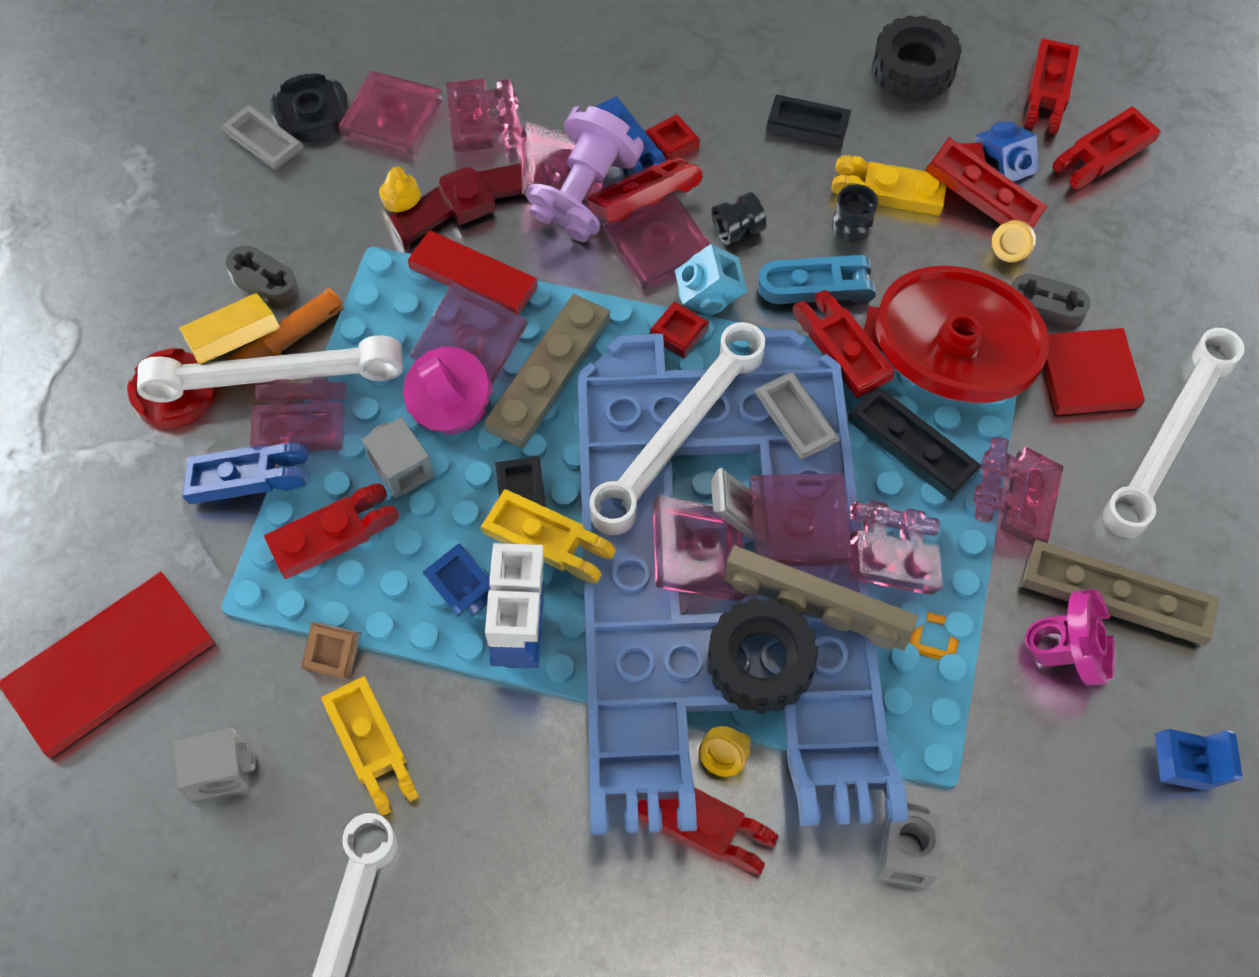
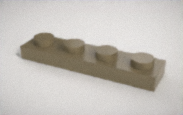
(547, 371)
(1125, 591)
(834, 604)

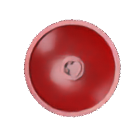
(962, 334)

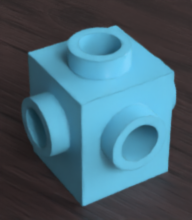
(710, 280)

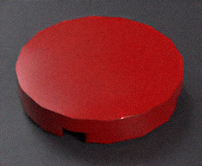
(175, 413)

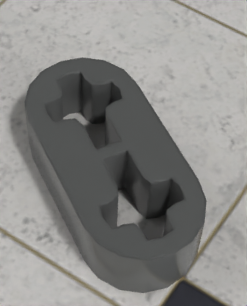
(266, 270)
(1050, 300)

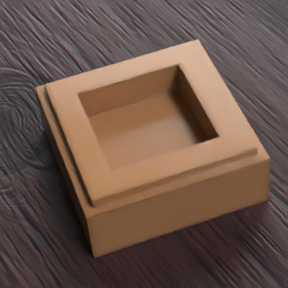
(330, 650)

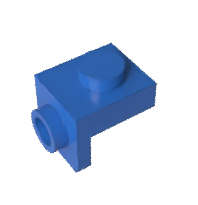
(1013, 148)
(459, 581)
(1198, 760)

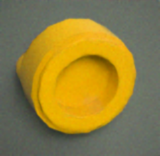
(399, 191)
(1013, 241)
(724, 751)

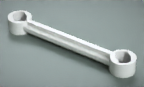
(166, 378)
(677, 428)
(1173, 432)
(353, 896)

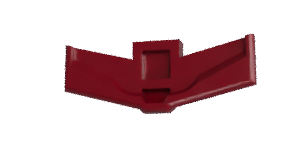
(460, 193)

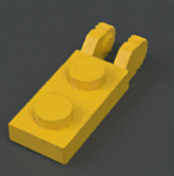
(893, 185)
(526, 522)
(368, 740)

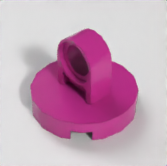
(447, 390)
(1081, 641)

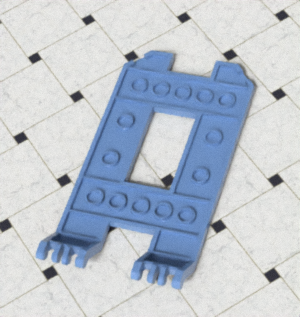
(651, 660)

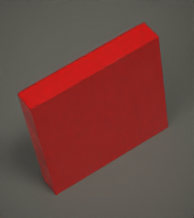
(1092, 372)

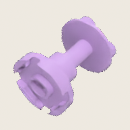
(600, 143)

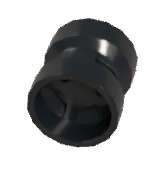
(855, 212)
(738, 218)

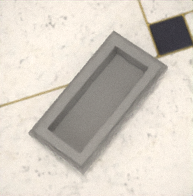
(262, 137)
(796, 415)
(732, 502)

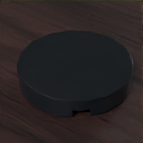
(309, 107)

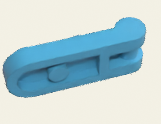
(802, 278)

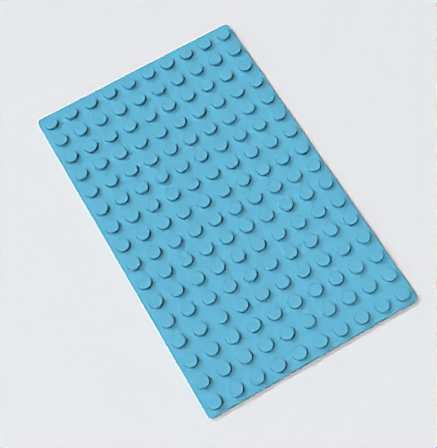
(401, 615)

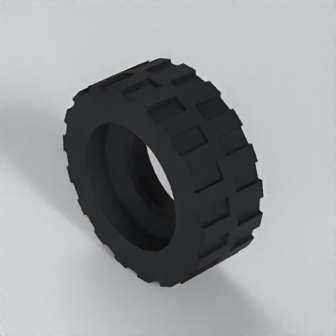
(921, 34)
(769, 619)

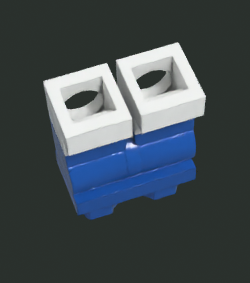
(515, 605)

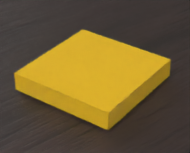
(229, 328)

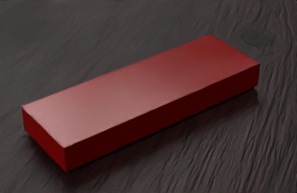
(984, 185)
(485, 276)

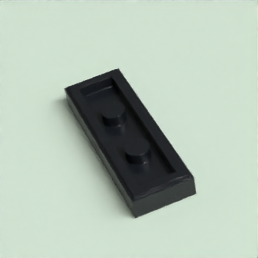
(914, 443)

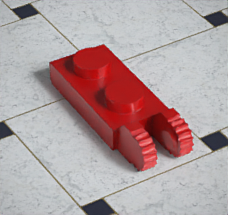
(1051, 82)
(1107, 146)
(644, 188)
(845, 342)
(330, 530)
(716, 830)

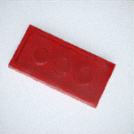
(105, 664)

